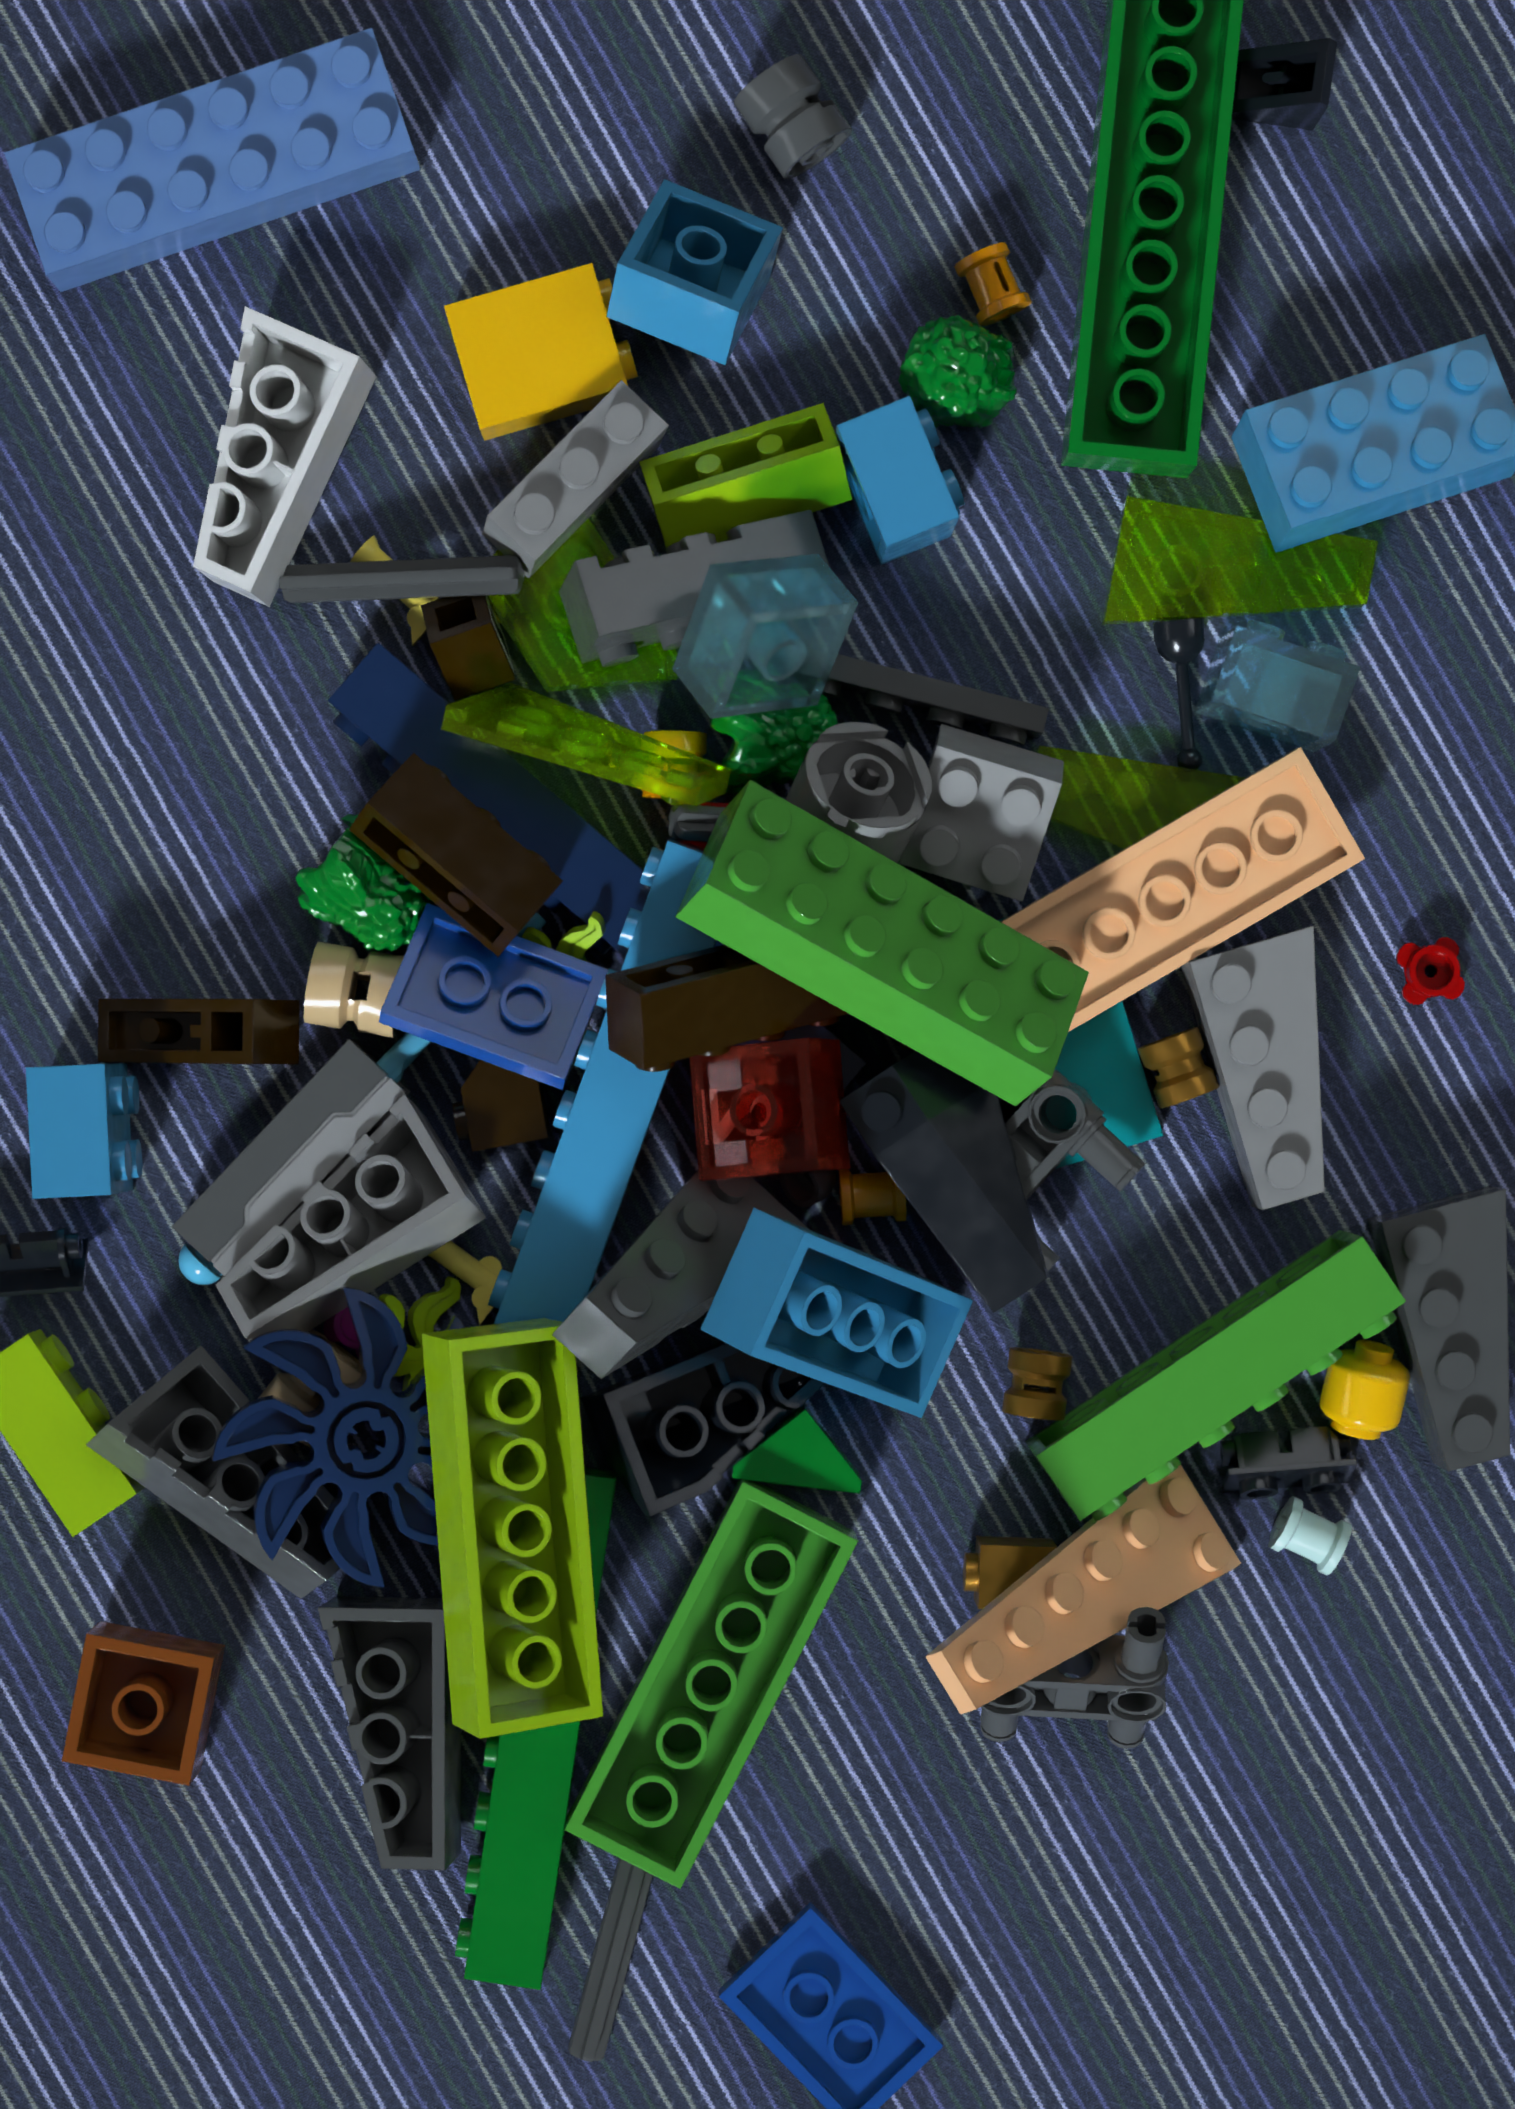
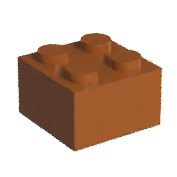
(143, 1703)

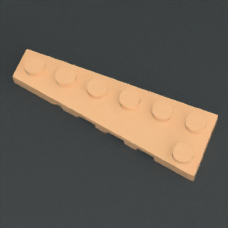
(1085, 1589)

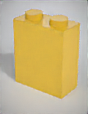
(538, 350)

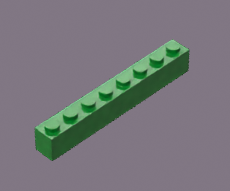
(526, 1821)

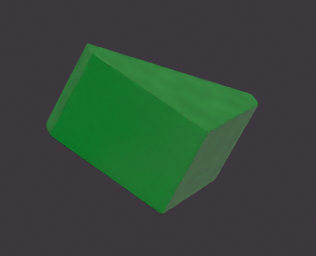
(799, 1455)

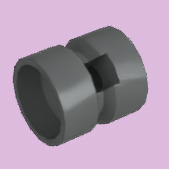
(788, 110)

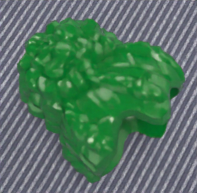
(958, 372)
(771, 743)
(362, 894)

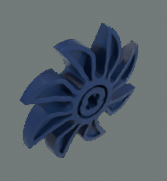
(326, 1429)

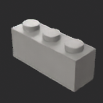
(575, 478)

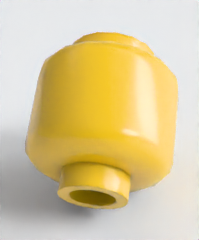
(1365, 1391)

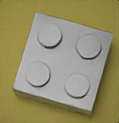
(984, 812)

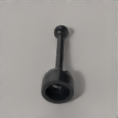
(1181, 643)

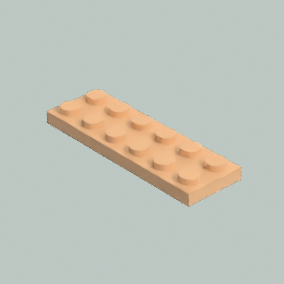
(1193, 882)

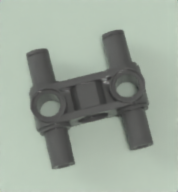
(1043, 1146)
(1117, 1683)

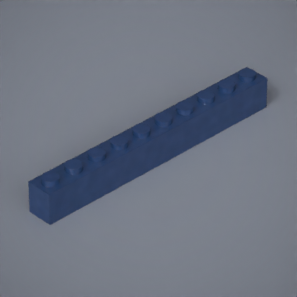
(406, 717)

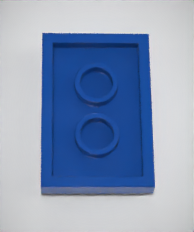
(507, 1010)
(830, 2015)

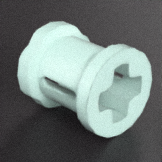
(1310, 1535)

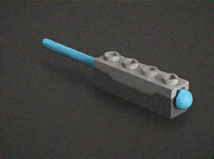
(294, 1152)

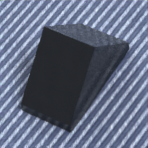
(1284, 83)

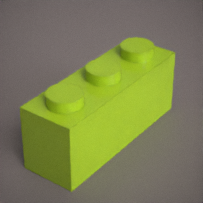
(748, 476)
(48, 1428)

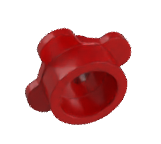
(1447, 978)

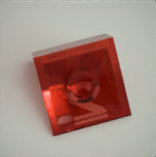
(770, 1110)

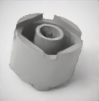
(864, 786)

